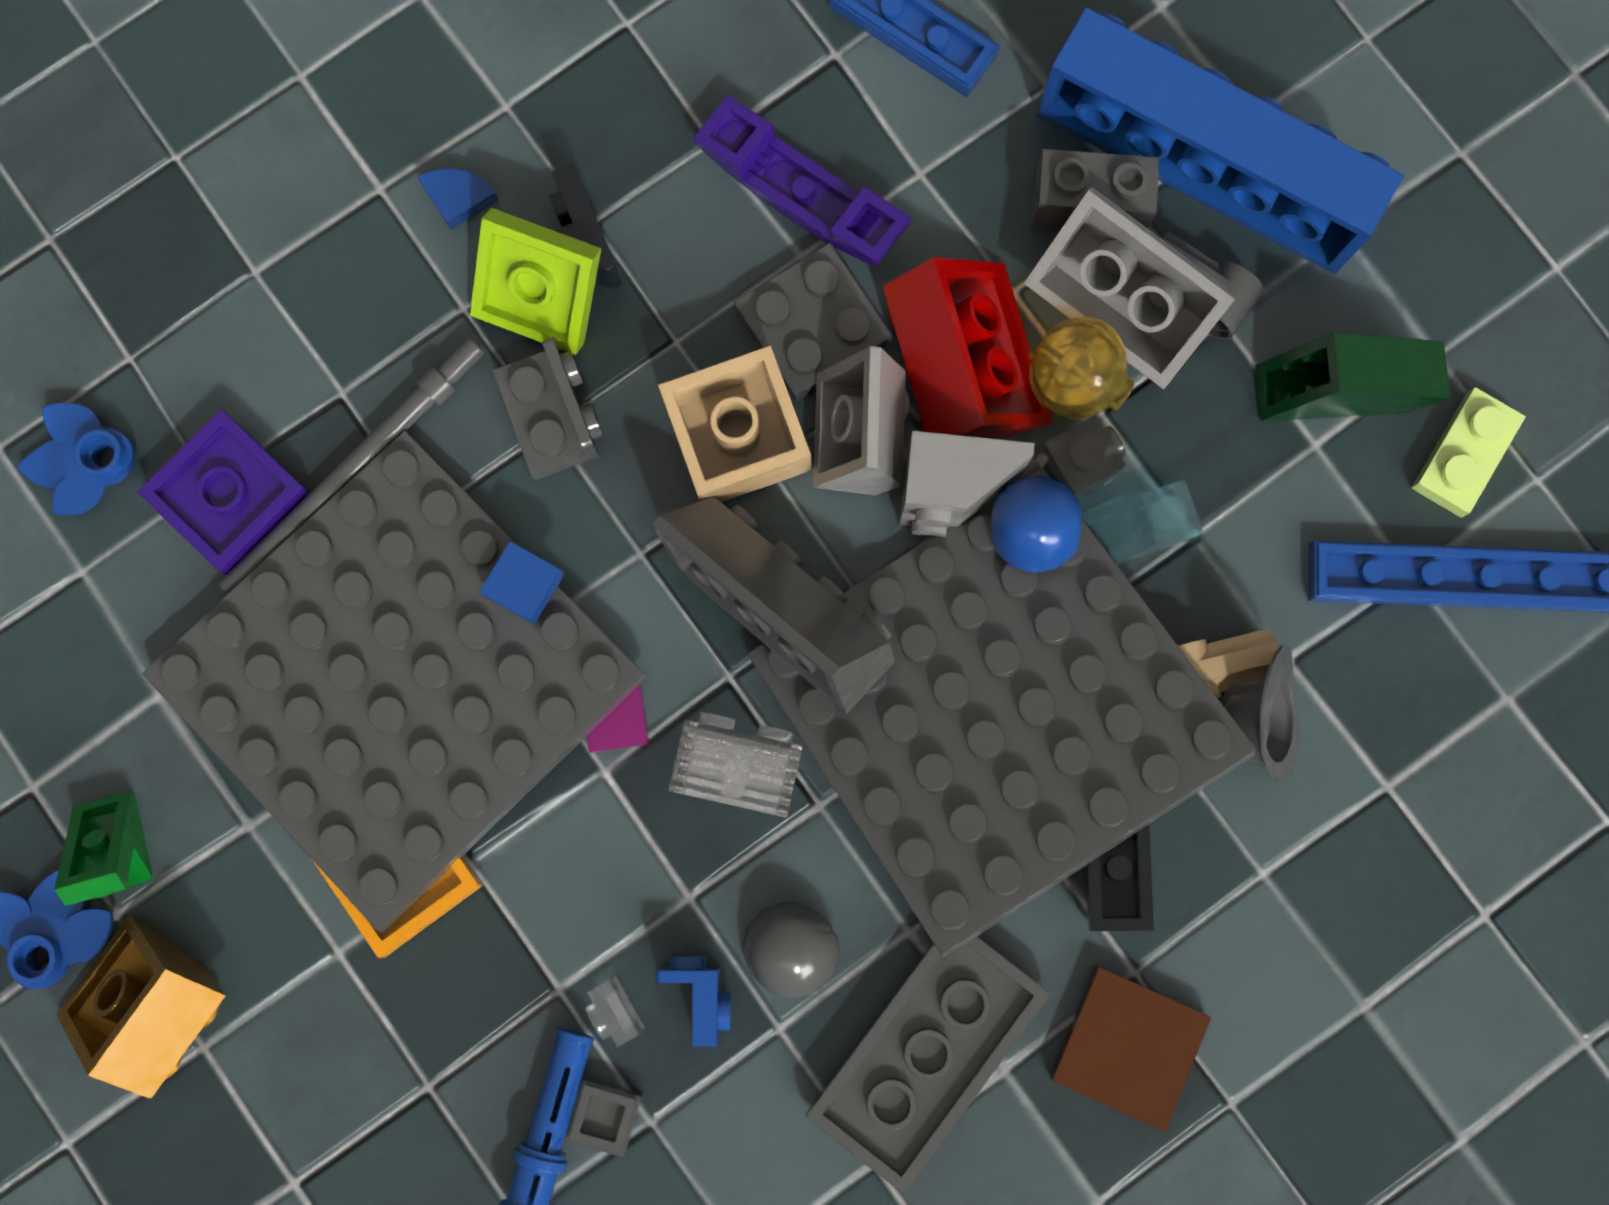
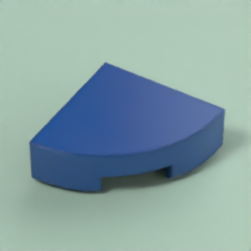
(457, 194)

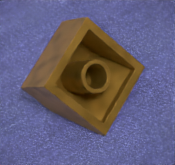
(139, 1009)

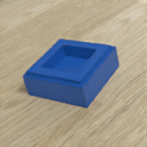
(521, 583)

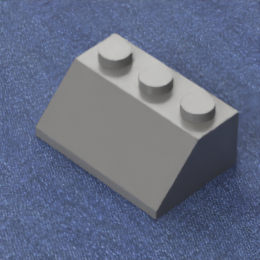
(1134, 281)

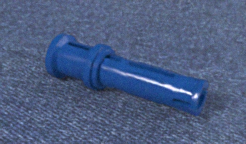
(548, 1160)

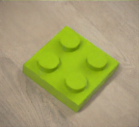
(534, 280)

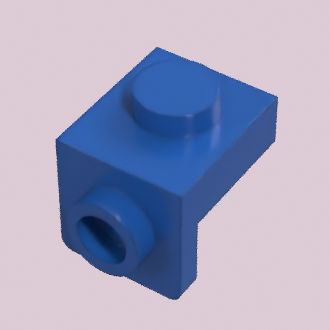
(709, 1007)

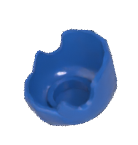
(1036, 523)

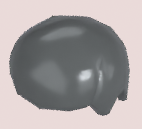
(791, 950)

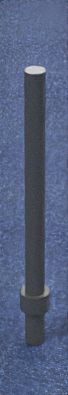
(432, 388)

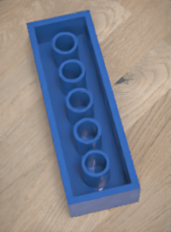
(1218, 141)

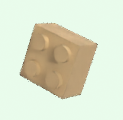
(736, 426)

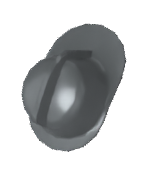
(1268, 715)

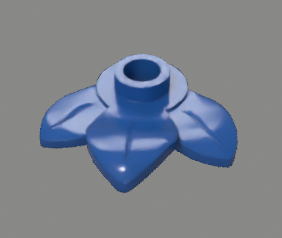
(72, 458)
(44, 921)

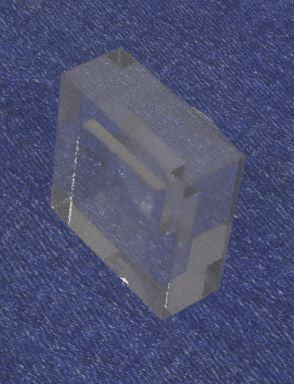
(613, 1012)

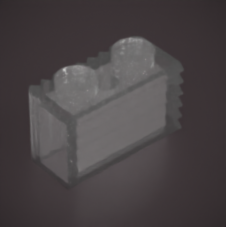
(736, 766)

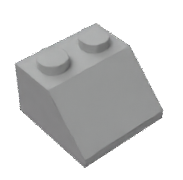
(861, 424)
(955, 477)

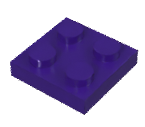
(223, 492)

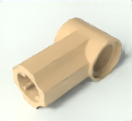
(1232, 659)

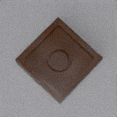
(1130, 1048)

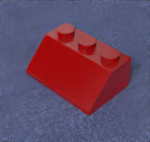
(965, 349)

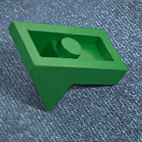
(103, 850)

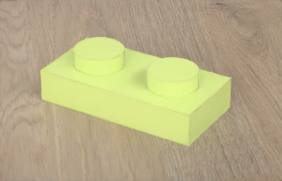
(1468, 452)

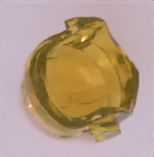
(1080, 369)

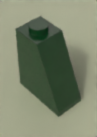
(1352, 377)

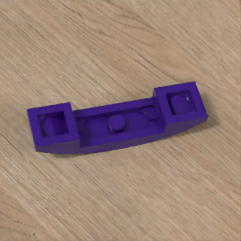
(798, 186)

